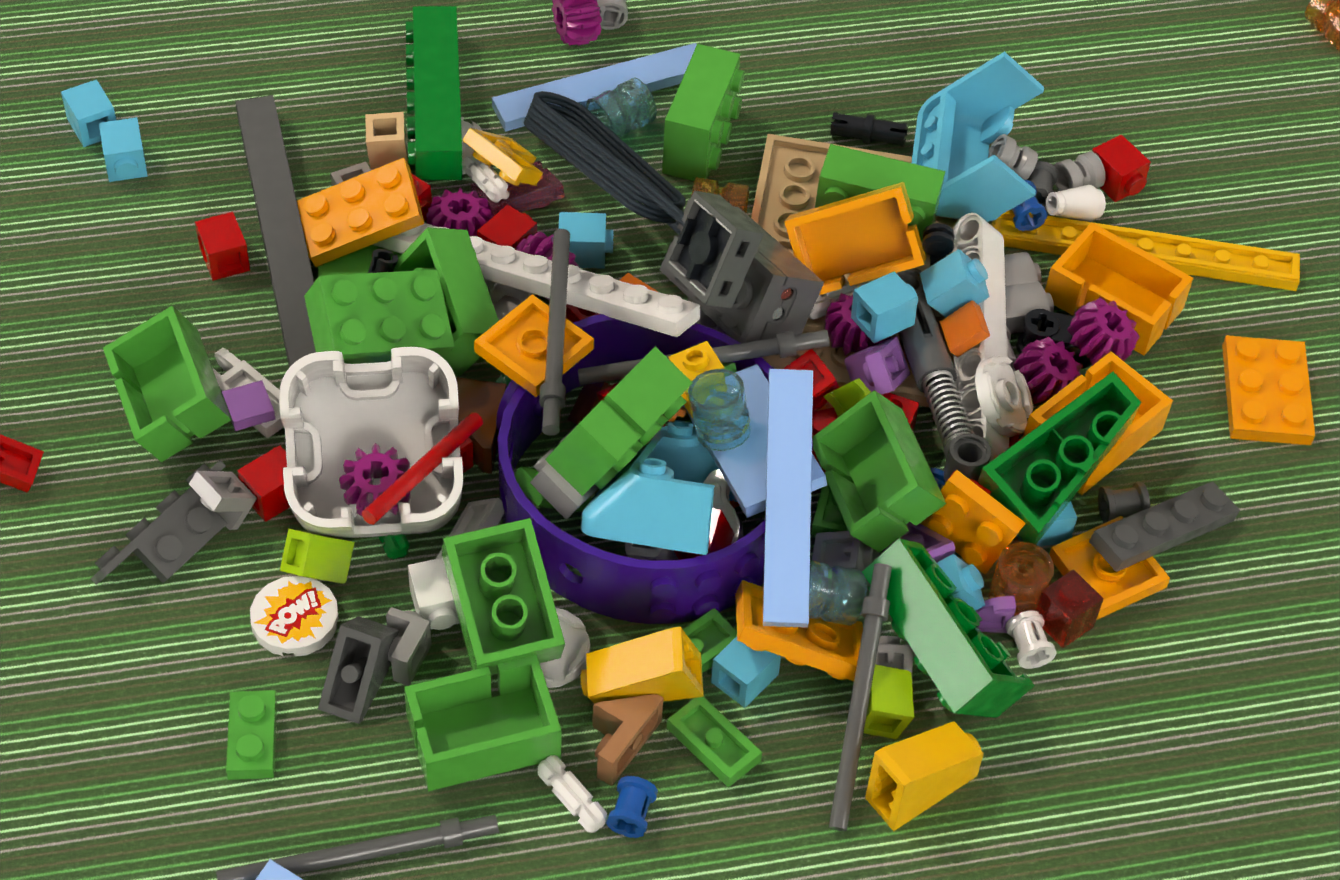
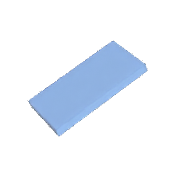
(746, 464)

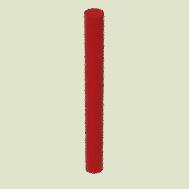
(422, 468)

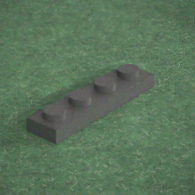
(1164, 526)

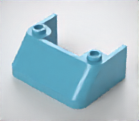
(956, 137)
(659, 495)

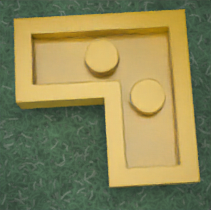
(505, 154)

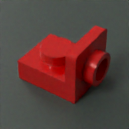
(18, 463)

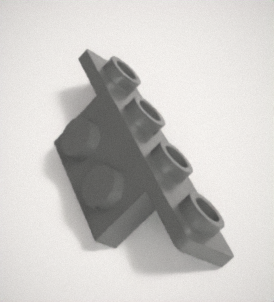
(171, 538)

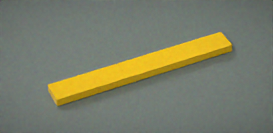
(1184, 253)

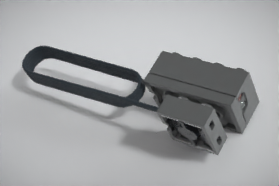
(721, 253)

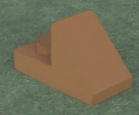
(626, 729)

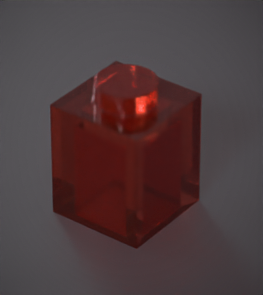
(1069, 608)

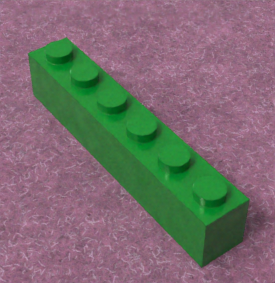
(435, 94)

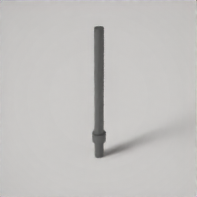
(785, 345)
(553, 391)
(875, 611)
(449, 833)

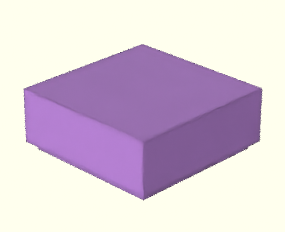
(249, 405)

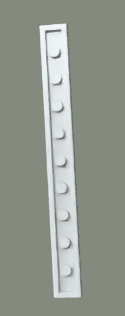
(584, 289)

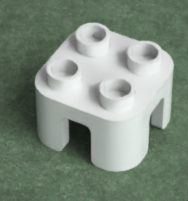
(344, 407)

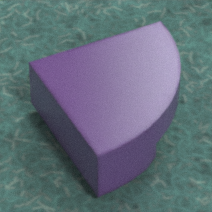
(996, 614)

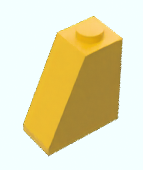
(652, 664)
(921, 772)

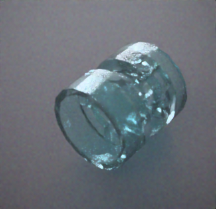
(624, 107)
(719, 409)
(836, 593)

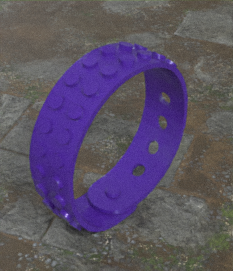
(610, 582)

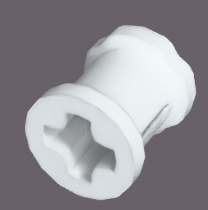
(1030, 639)

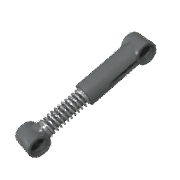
(937, 378)

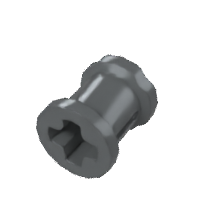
(1044, 178)
(1122, 501)

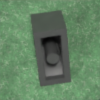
(356, 668)

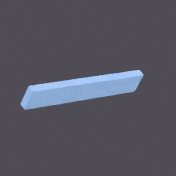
(654, 70)
(788, 498)

